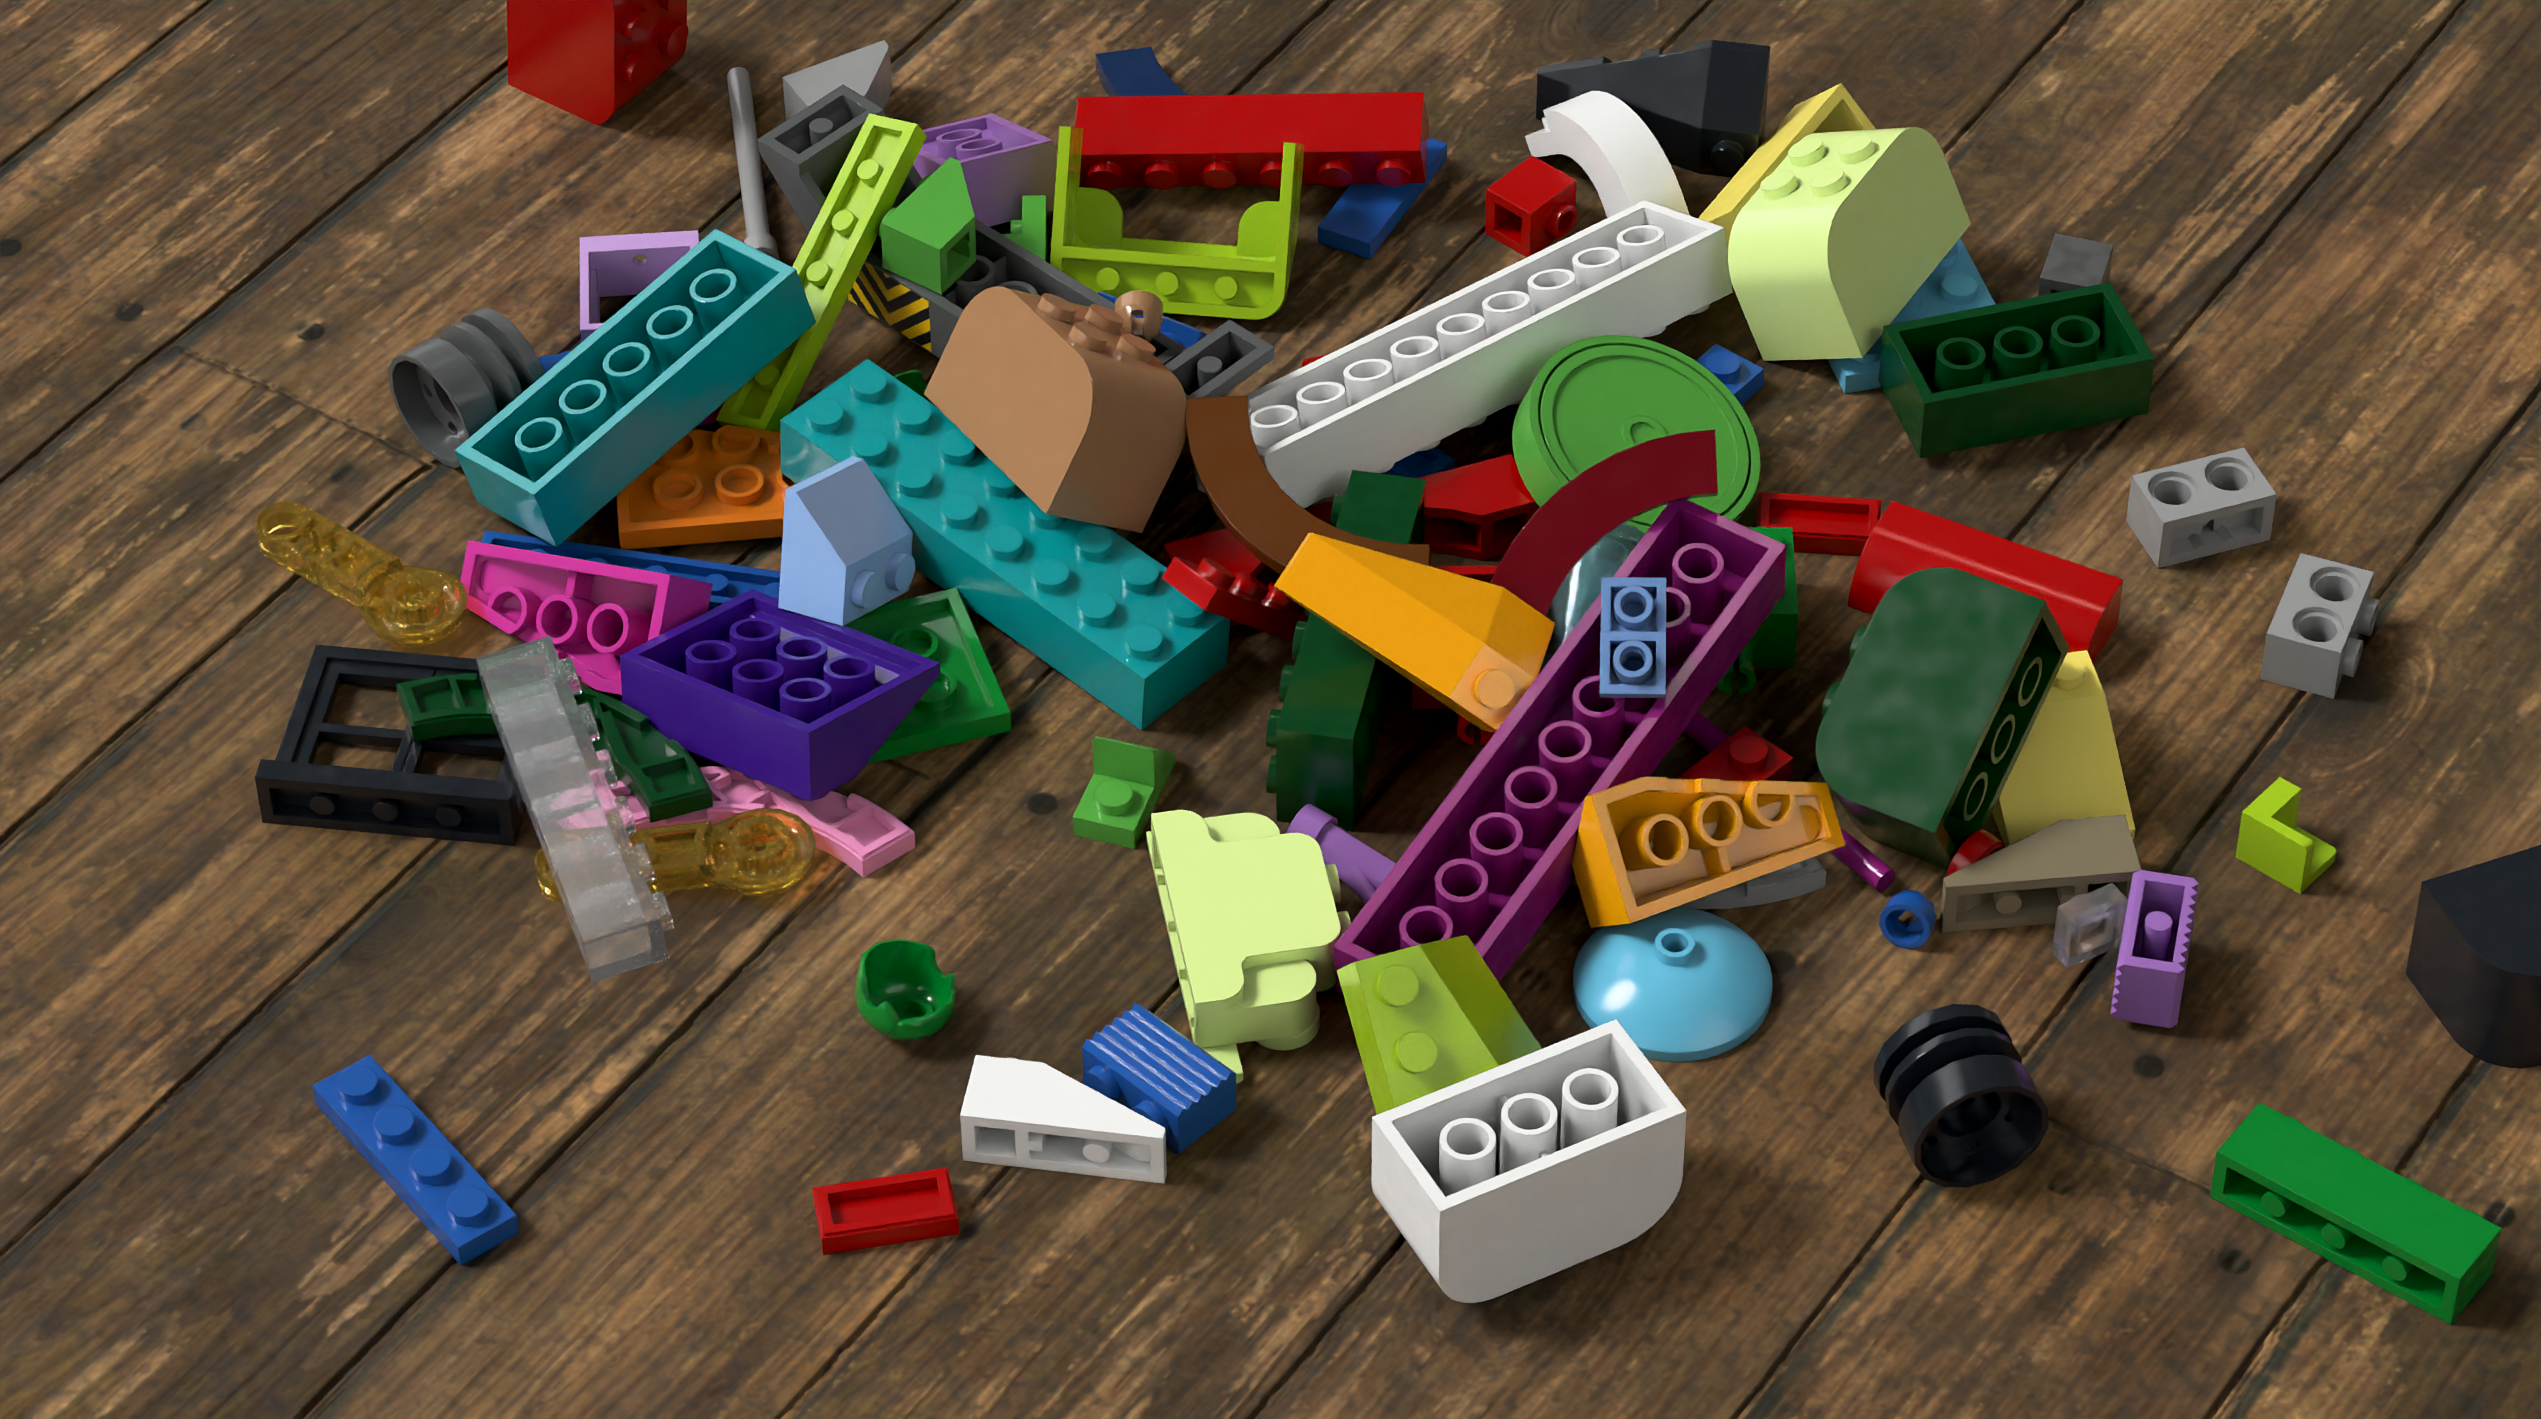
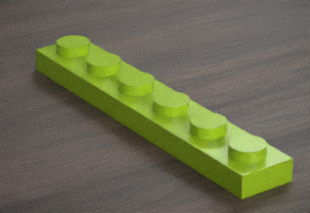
(832, 263)

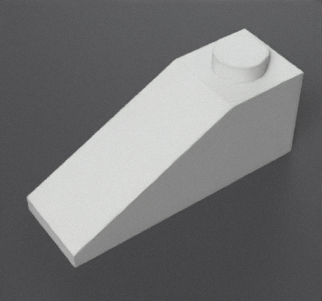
(1048, 1121)

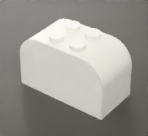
(1531, 1164)

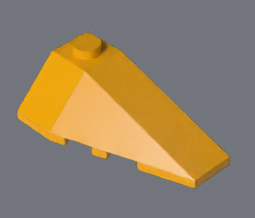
(1439, 629)
(1684, 839)

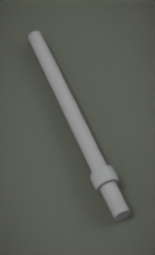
(749, 163)

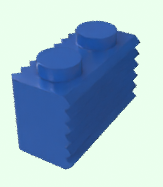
(1159, 1076)

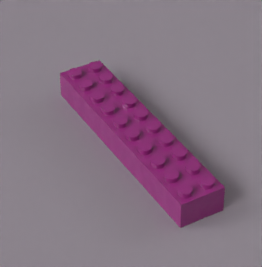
(1510, 826)

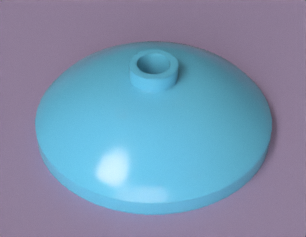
(1675, 983)

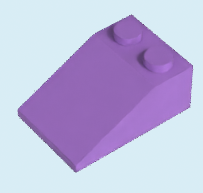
(997, 161)

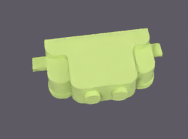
(1246, 928)

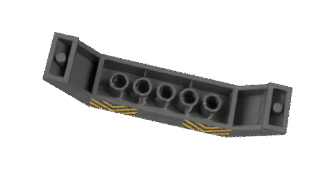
(805, 162)

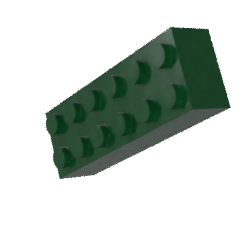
(1337, 688)

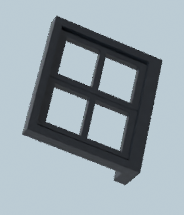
(383, 801)

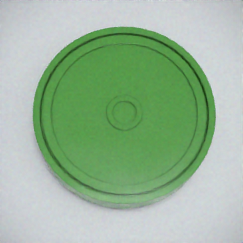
(1620, 394)

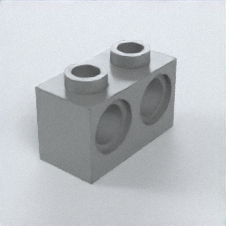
(2201, 507)
(2319, 626)

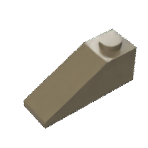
(2038, 874)

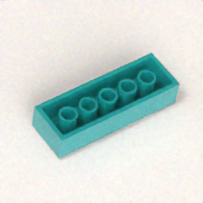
(635, 387)

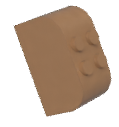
(1063, 404)

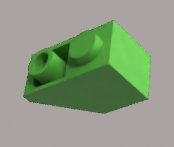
(932, 231)

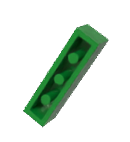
(2355, 1212)

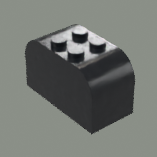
(2481, 957)

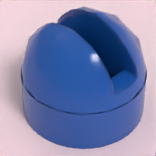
(1917, 929)

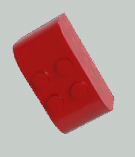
(592, 52)

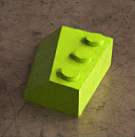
(1429, 1019)

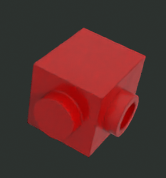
(1531, 207)

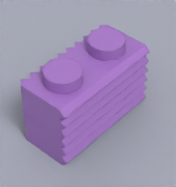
(2154, 948)

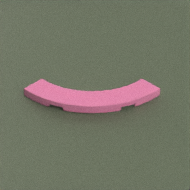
(842, 825)

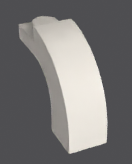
(1612, 150)

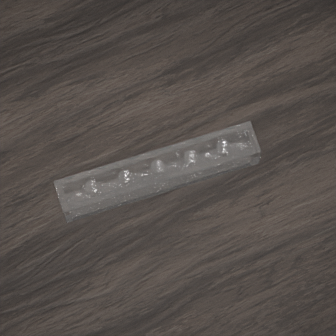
(573, 808)

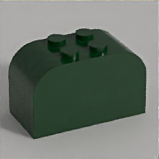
(1936, 708)

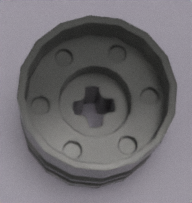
(461, 380)

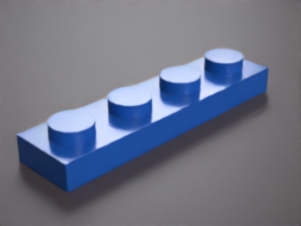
(415, 1160)

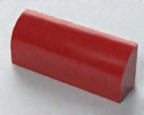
(1913, 540)

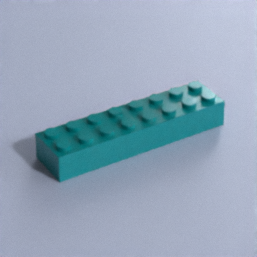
(1043, 579)

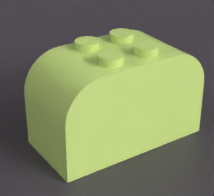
(1842, 240)

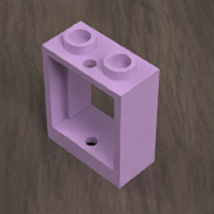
(612, 270)

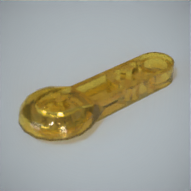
(396, 600)
(721, 854)

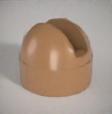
(1143, 304)

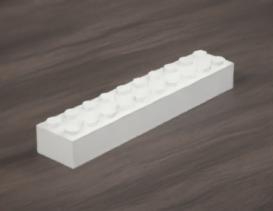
(1481, 347)

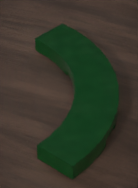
(643, 758)

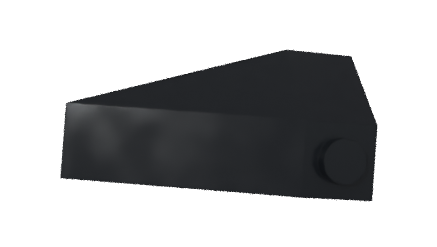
(1696, 102)

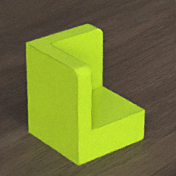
(2274, 842)

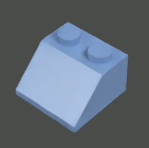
(842, 545)

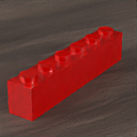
(1242, 139)

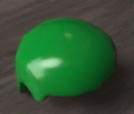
(904, 990)

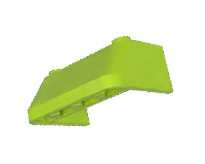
(1186, 276)

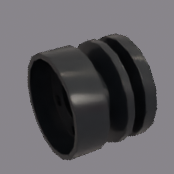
(1960, 1095)

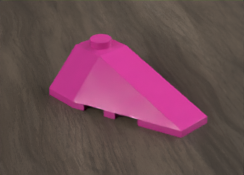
(582, 604)

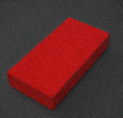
(1821, 522)
(885, 1210)

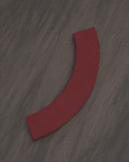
(1599, 502)

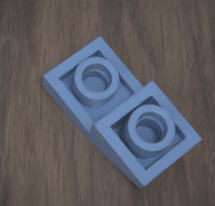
(1633, 637)

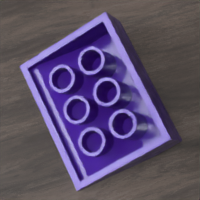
(775, 692)

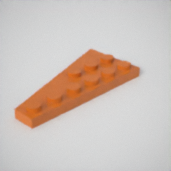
(707, 491)

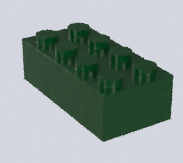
(2015, 369)

